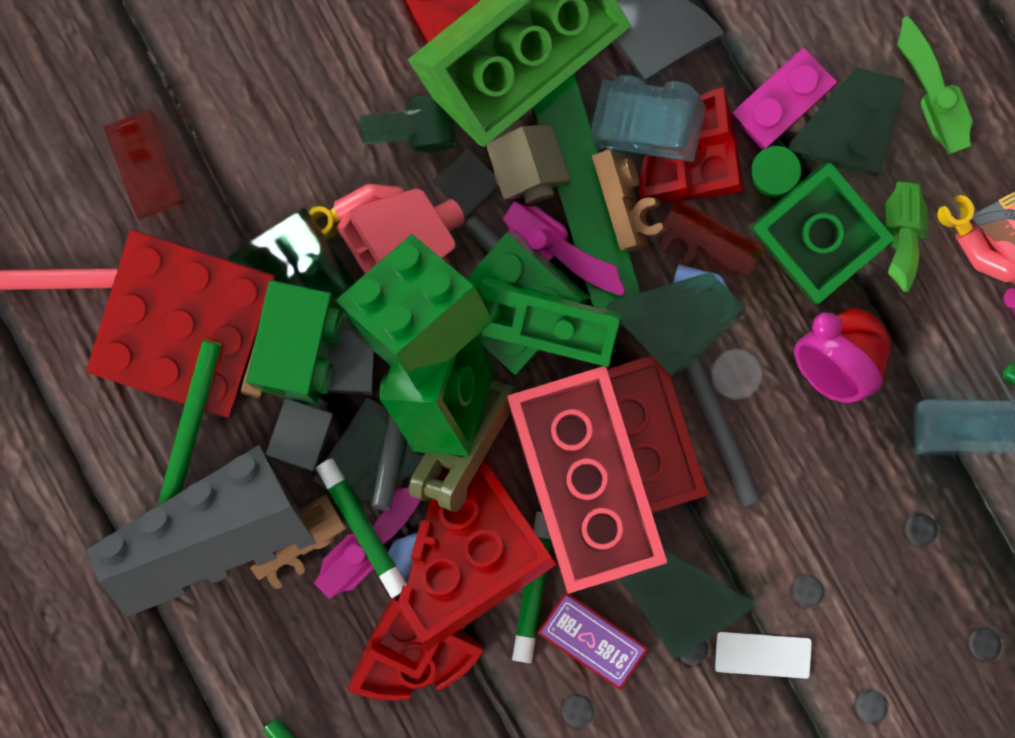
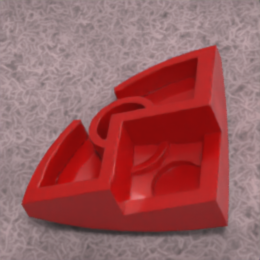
(715, 166)
(399, 662)

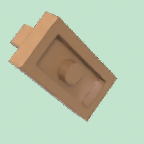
(617, 180)
(324, 525)

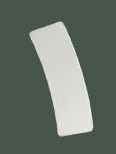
(763, 655)

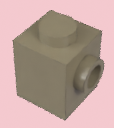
(528, 163)

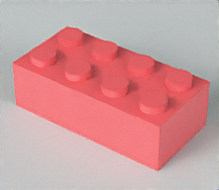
(586, 479)

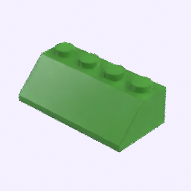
(511, 56)

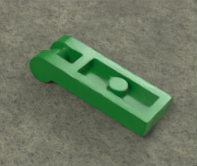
(550, 323)

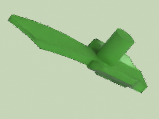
(942, 105)
(906, 218)

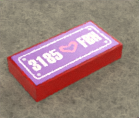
(592, 640)

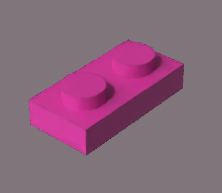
(783, 99)

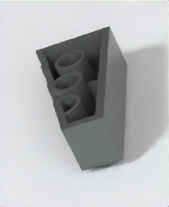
(200, 535)

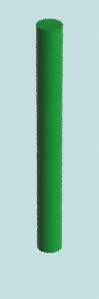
(190, 419)

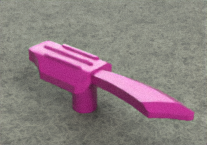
(550, 239)
(348, 563)

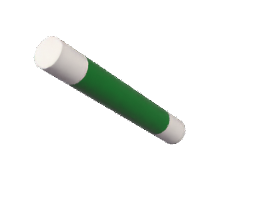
(361, 527)
(531, 603)

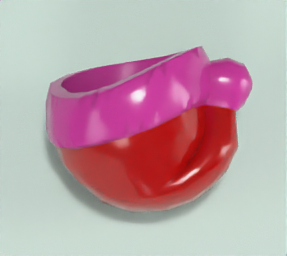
(845, 355)

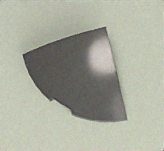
(664, 34)

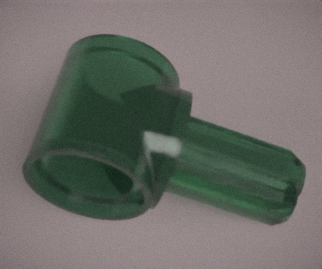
(423, 124)

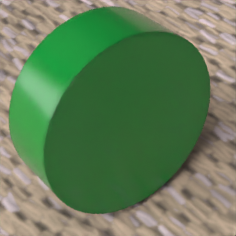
(775, 171)

